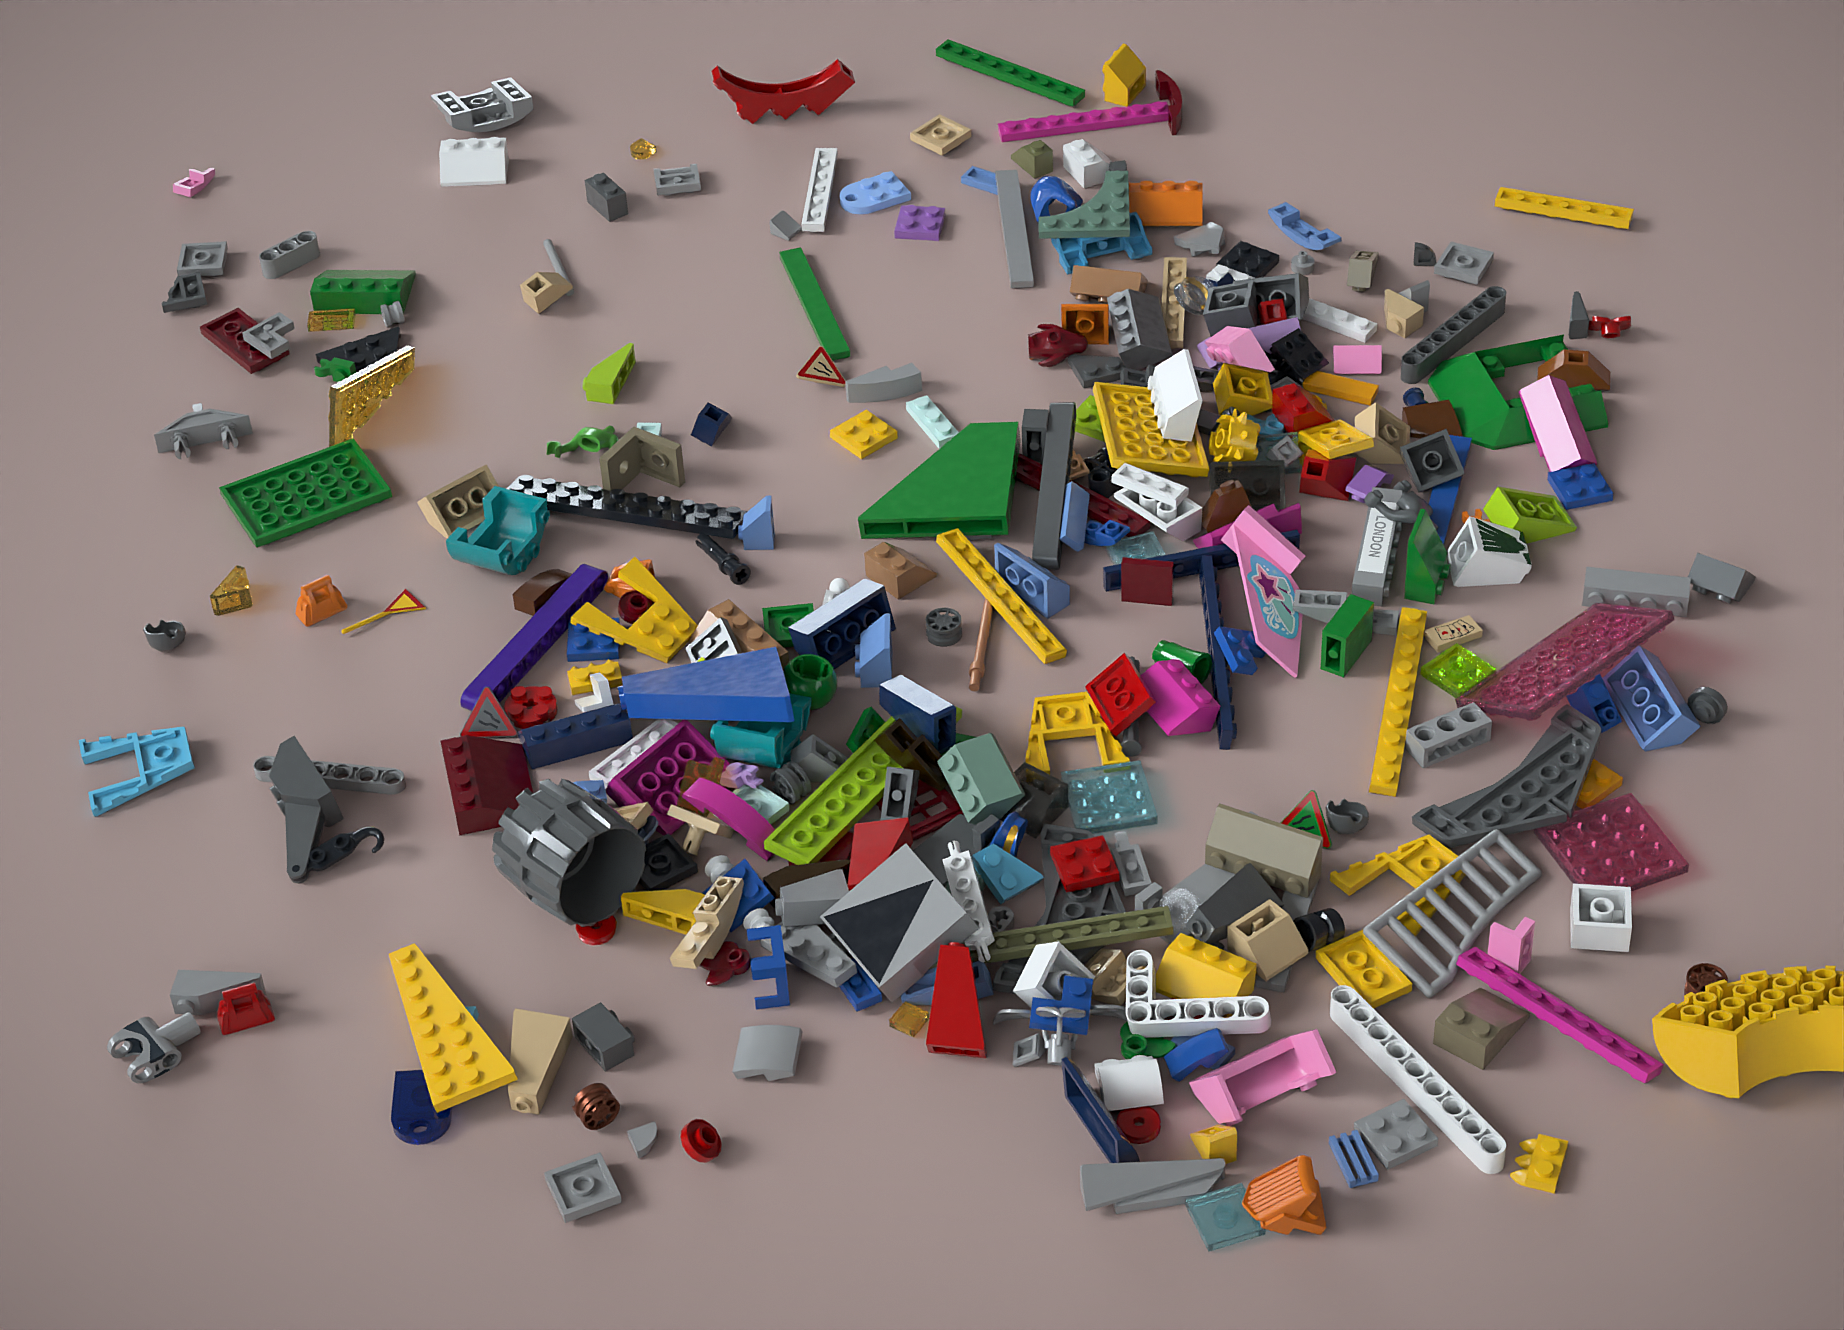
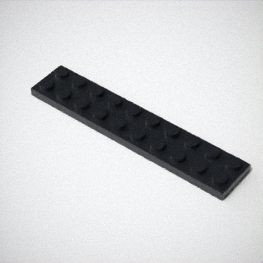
(633, 508)

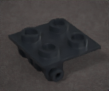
(1299, 354)

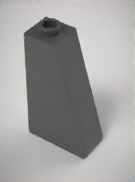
(1229, 903)

